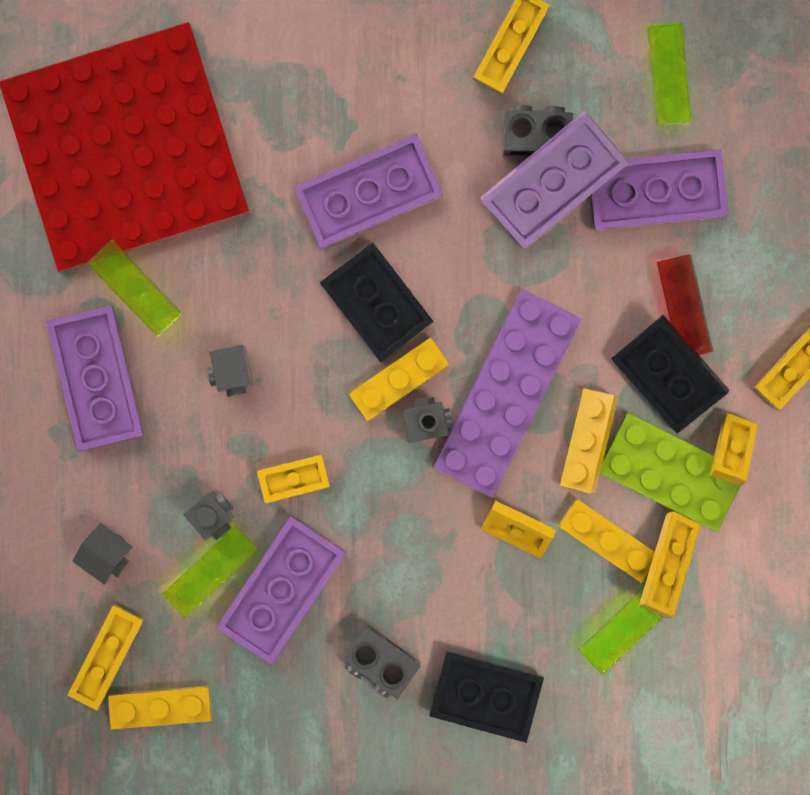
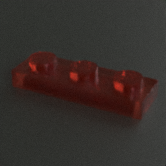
(685, 301)

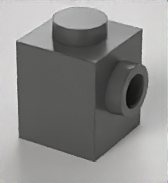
(230, 370)
(427, 420)
(211, 516)
(103, 554)

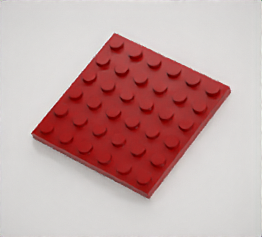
(124, 146)

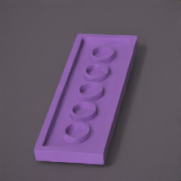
(507, 393)

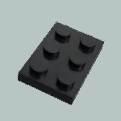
(376, 302)
(670, 374)
(486, 696)

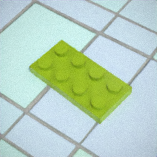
(668, 472)

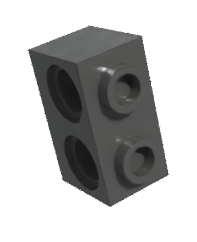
(536, 122)
(386, 655)

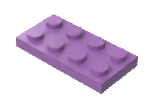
(554, 179)
(368, 191)
(662, 191)
(95, 378)
(281, 590)

